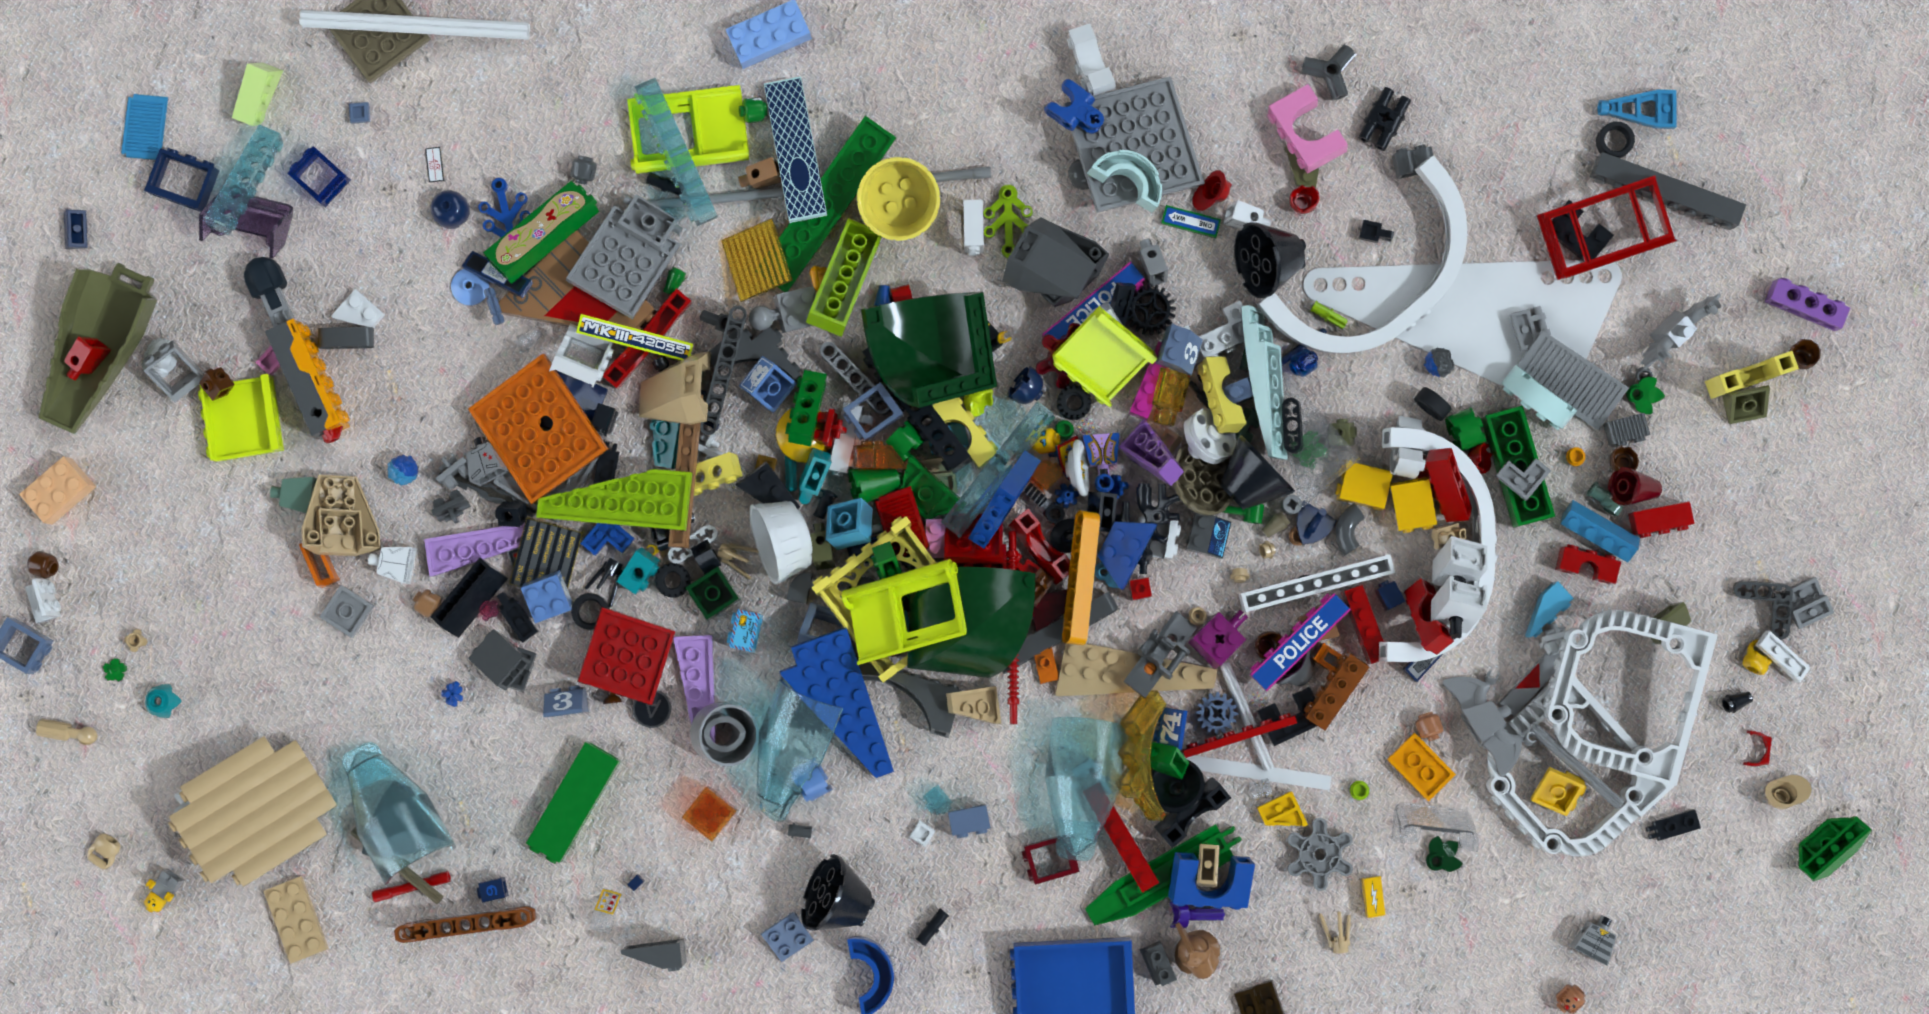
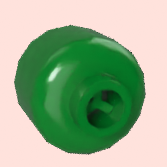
(753, 110)

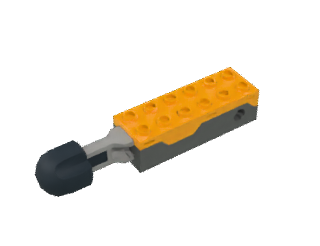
(297, 353)

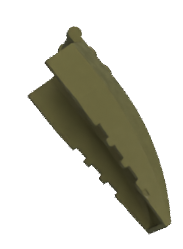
(100, 309)

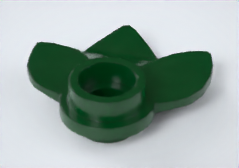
(1445, 853)

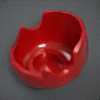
(1304, 199)
(1480, 457)

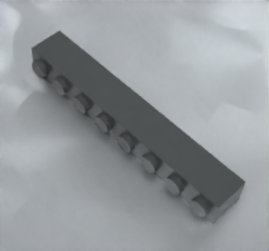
(1674, 192)

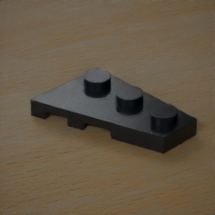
(765, 486)

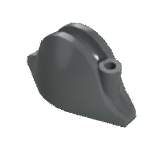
(1300, 673)

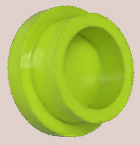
(1359, 790)

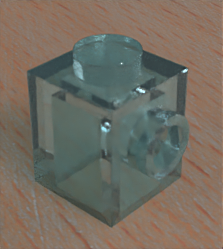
(937, 800)

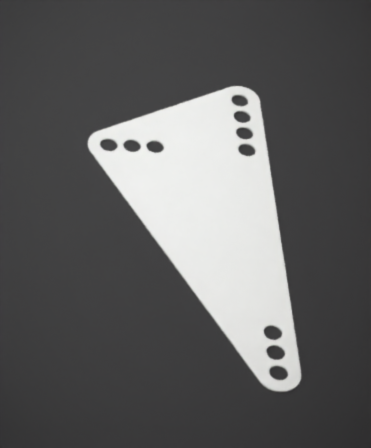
(1475, 310)

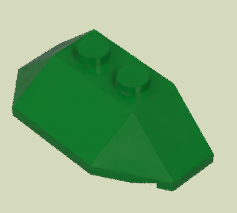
(1831, 846)

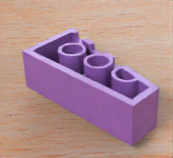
(1150, 452)

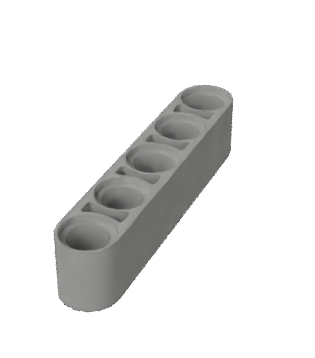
(847, 373)

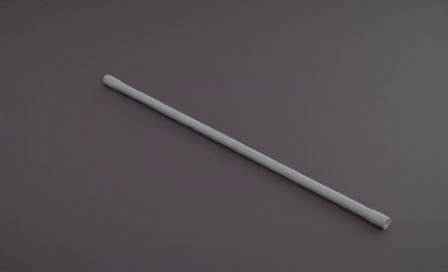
(975, 173)

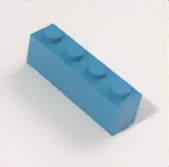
(1600, 531)

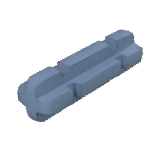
(494, 306)

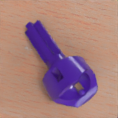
(1184, 914)

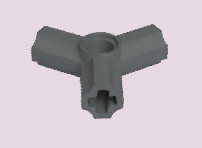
(1338, 62)

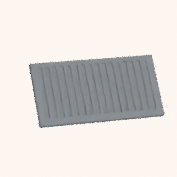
(1573, 379)

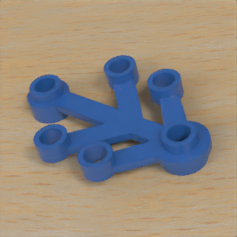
(506, 216)

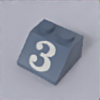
(1179, 349)
(566, 702)

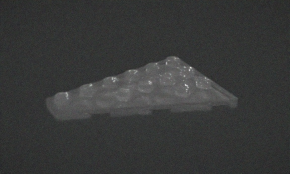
(1324, 450)

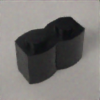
(604, 419)

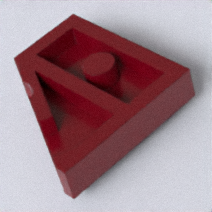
(1049, 609)

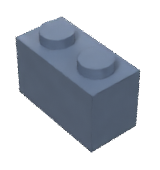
(969, 820)

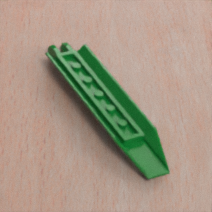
(1126, 899)

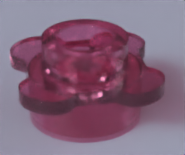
(489, 609)

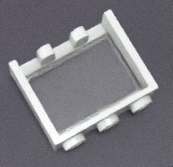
(582, 356)

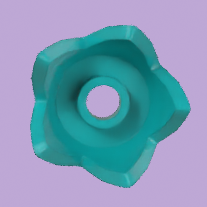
(168, 701)

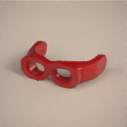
(1767, 742)

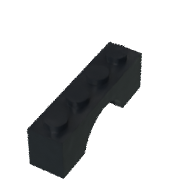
(1175, 825)

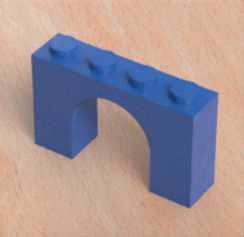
(1232, 894)

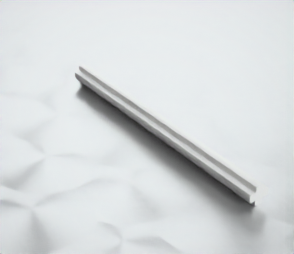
(414, 24)

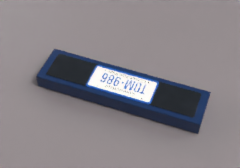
(481, 267)

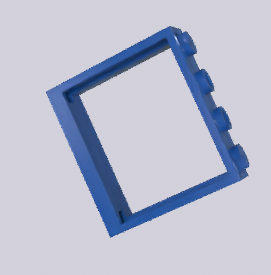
(1004, 499)

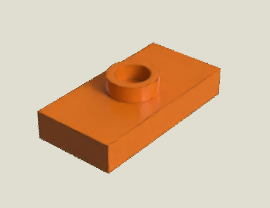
(1046, 666)

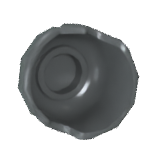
(1077, 175)

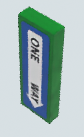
(1191, 221)

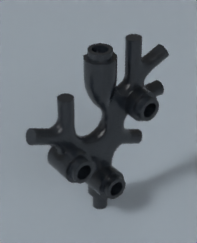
(1151, 515)

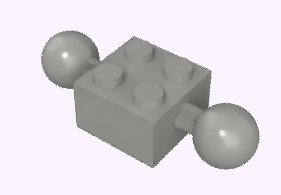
(790, 310)

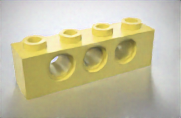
(729, 467)

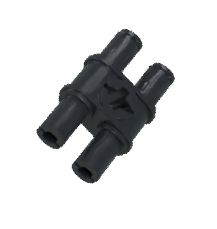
(1375, 117)

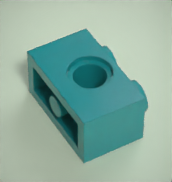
(631, 579)

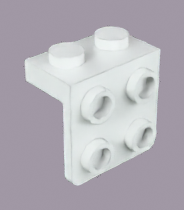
(1170, 531)

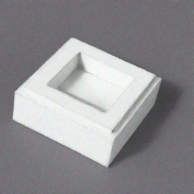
(922, 833)

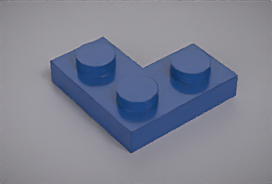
(606, 533)

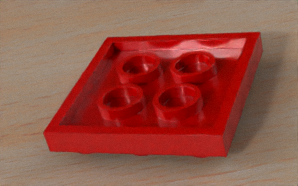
(965, 550)

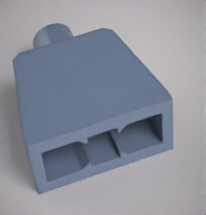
(1239, 391)

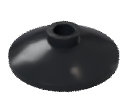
(1061, 534)

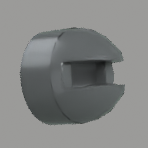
(1639, 376)

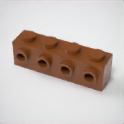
(1336, 690)

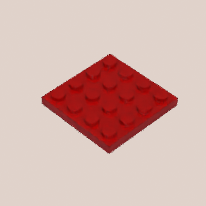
(626, 656)

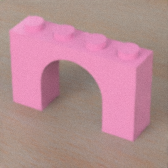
(1309, 153)

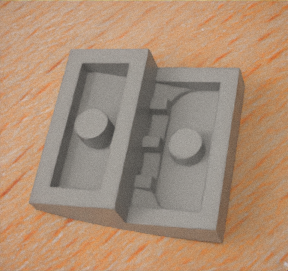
(1808, 603)

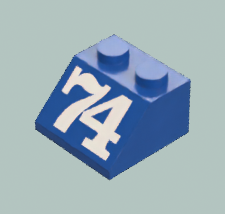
(1171, 727)

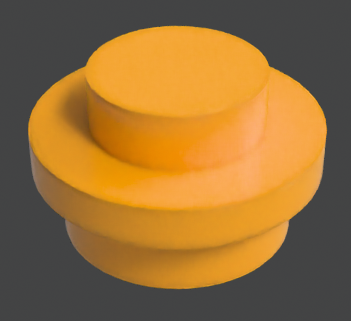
(1575, 456)

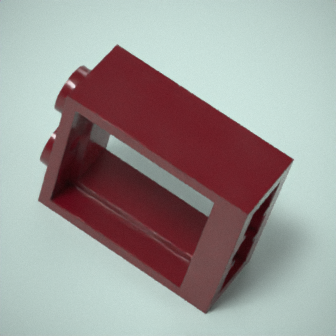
(1032, 874)

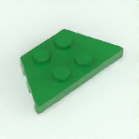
(930, 493)

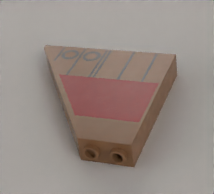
(559, 302)

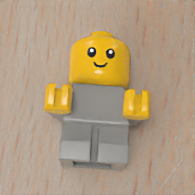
(162, 890)

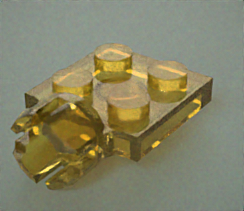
(1169, 396)

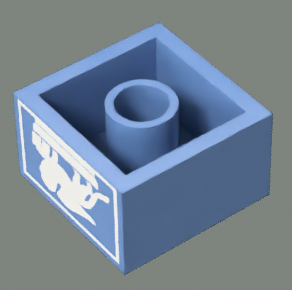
(768, 384)
(547, 596)

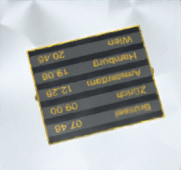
(545, 550)

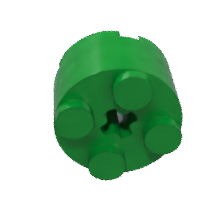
(1465, 429)
(905, 440)

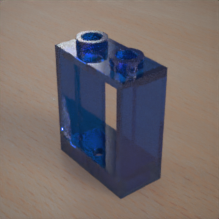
(331, 189)

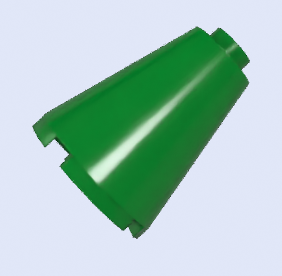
(873, 483)

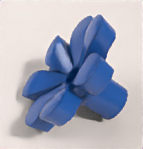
(1118, 486)
(1064, 498)
(452, 694)

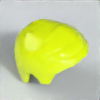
(977, 401)

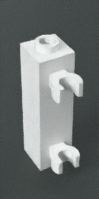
(843, 447)

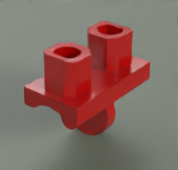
(830, 420)

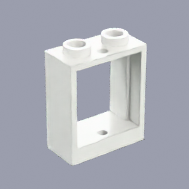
(973, 227)

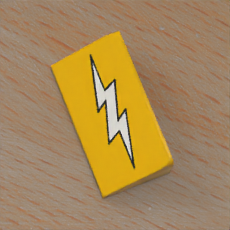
(1373, 896)

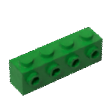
(888, 566)

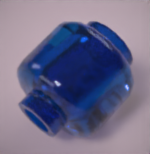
(1303, 362)

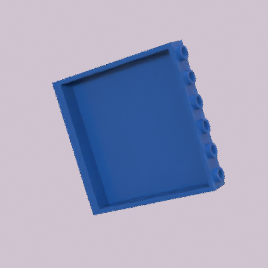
(1073, 976)

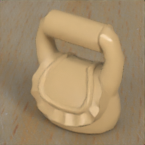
(105, 846)

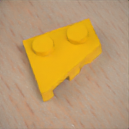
(1282, 811)

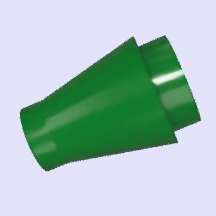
(674, 280)

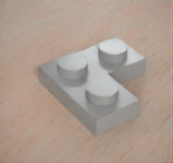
(1523, 482)

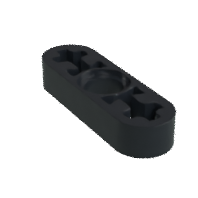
(1296, 411)

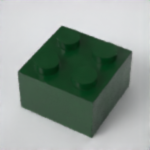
(713, 593)

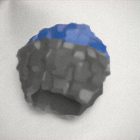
(1439, 362)

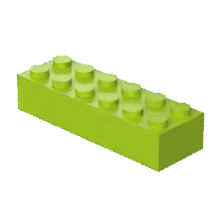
(844, 278)

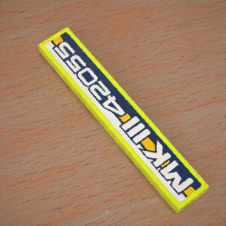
(634, 337)

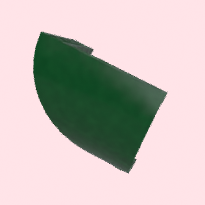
(931, 346)
(996, 615)

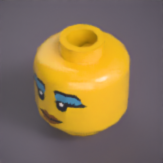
(1047, 442)

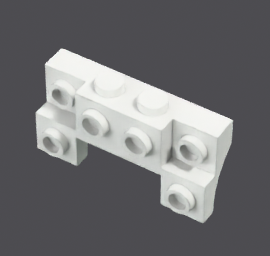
(1224, 337)

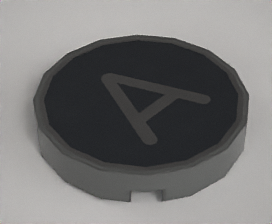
(655, 714)

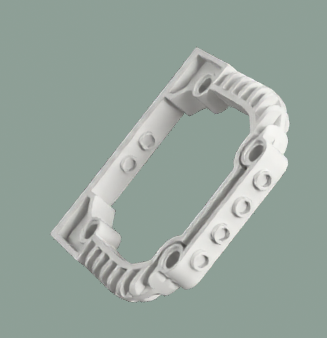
(1665, 761)
(1647, 791)

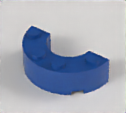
(883, 970)

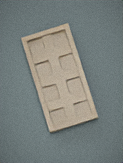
(296, 919)

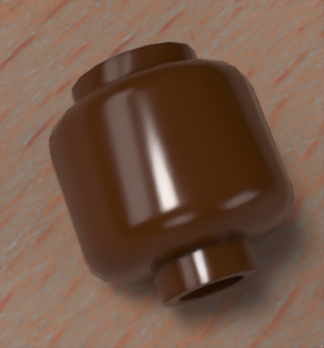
(42, 564)

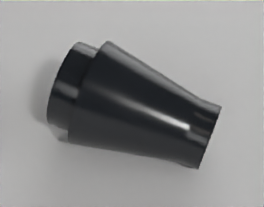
(1735, 702)

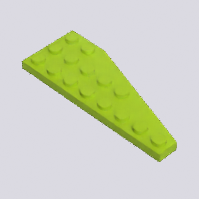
(639, 500)

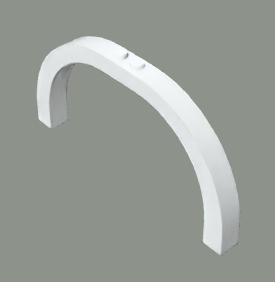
(1455, 246)
(1482, 526)

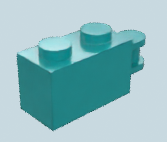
(813, 474)

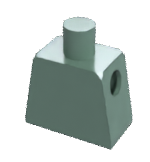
(294, 493)

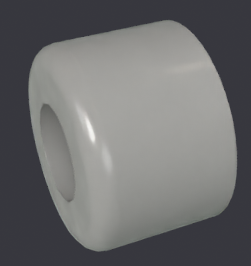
(743, 738)

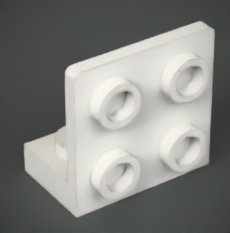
(43, 600)

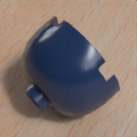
(450, 209)
(1027, 386)

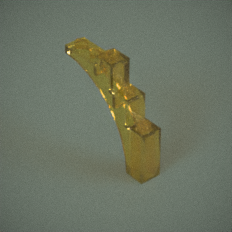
(1135, 754)

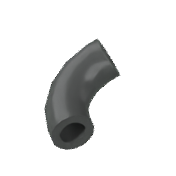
(1346, 529)

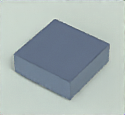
(359, 112)

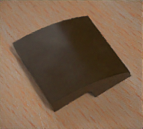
(1259, 999)

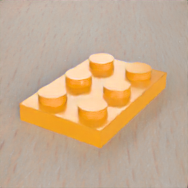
(1421, 766)

